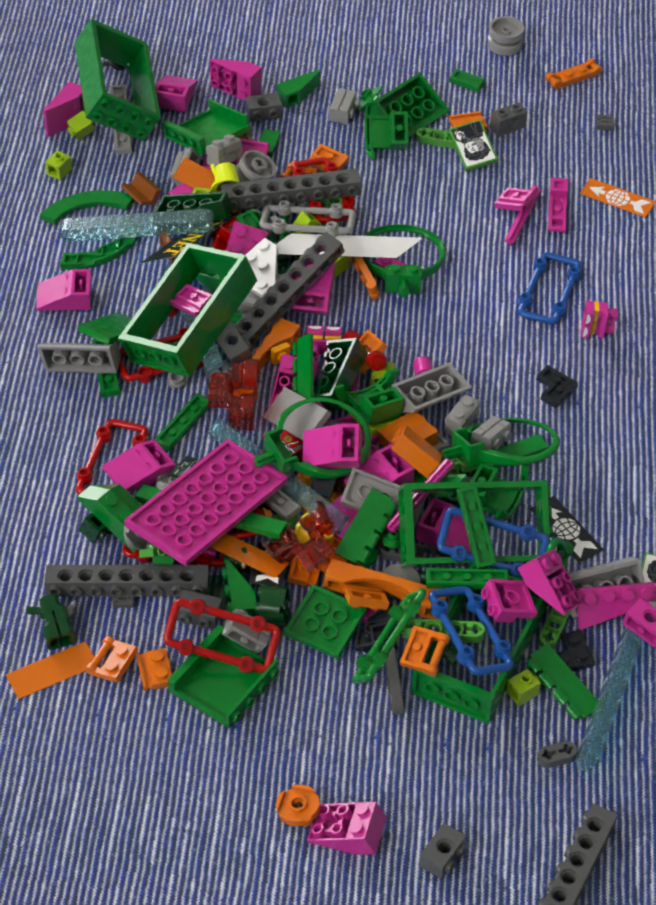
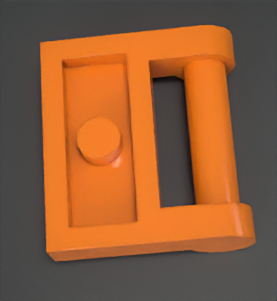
(418, 647)
(116, 662)

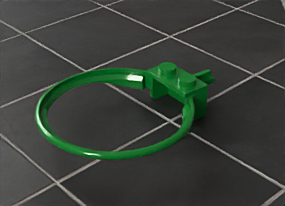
(405, 278)
(476, 453)
(285, 463)

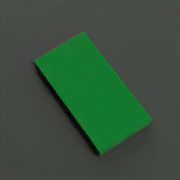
(106, 328)

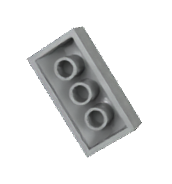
(80, 357)
(431, 387)
(612, 573)

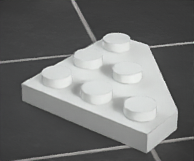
(264, 264)

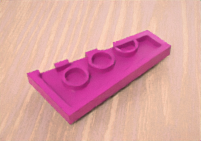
(611, 601)

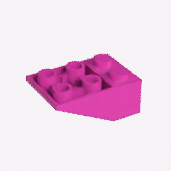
(236, 77)
(175, 92)
(62, 108)
(66, 291)
(318, 296)
(285, 375)
(333, 446)
(139, 465)
(389, 466)
(430, 525)
(551, 581)
(349, 827)

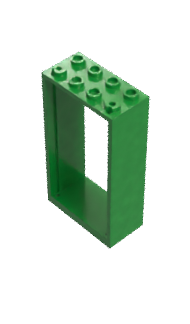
(123, 49)
(208, 324)
(406, 523)
(461, 695)

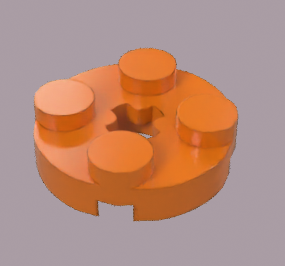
(298, 816)

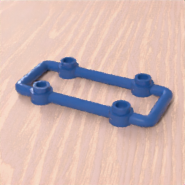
(559, 308)
(460, 553)
(466, 653)

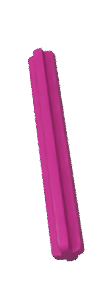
(520, 219)
(436, 477)

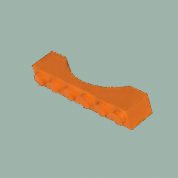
(280, 333)
(345, 573)

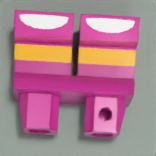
(598, 319)
(319, 344)

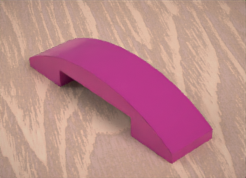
(557, 205)

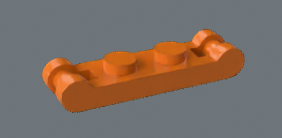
(574, 74)
(366, 276)

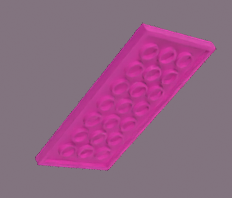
(205, 502)

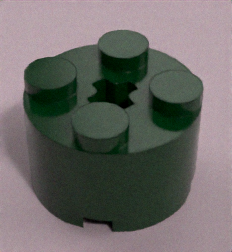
(274, 605)

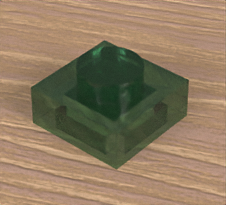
(450, 653)

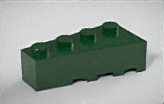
(215, 201)
(341, 366)

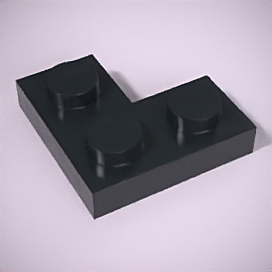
(558, 386)
(577, 651)

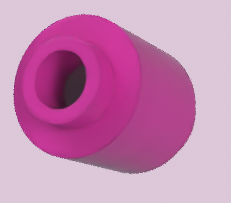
(422, 365)

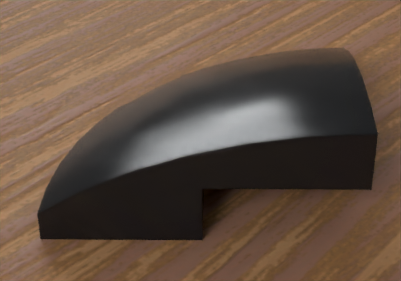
(367, 637)

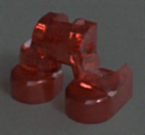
(222, 393)
(312, 552)

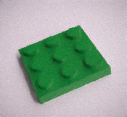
(324, 622)

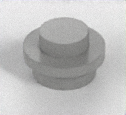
(176, 380)

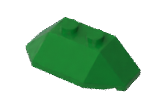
(110, 505)

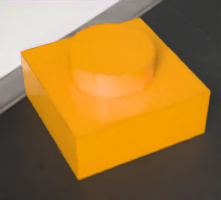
(277, 351)

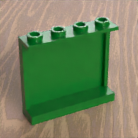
(207, 126)
(217, 686)

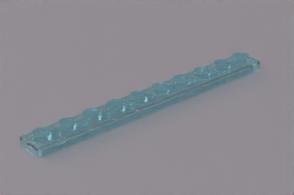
(294, 488)

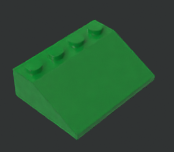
(417, 99)

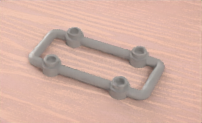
(284, 208)

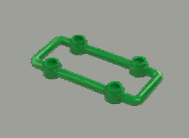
(375, 659)

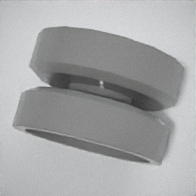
(505, 35)
(255, 166)

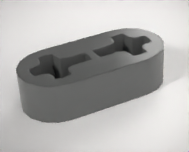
(557, 755)

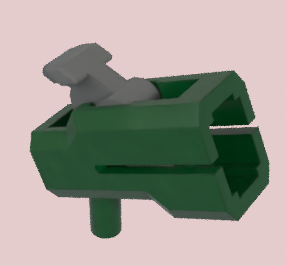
(55, 617)

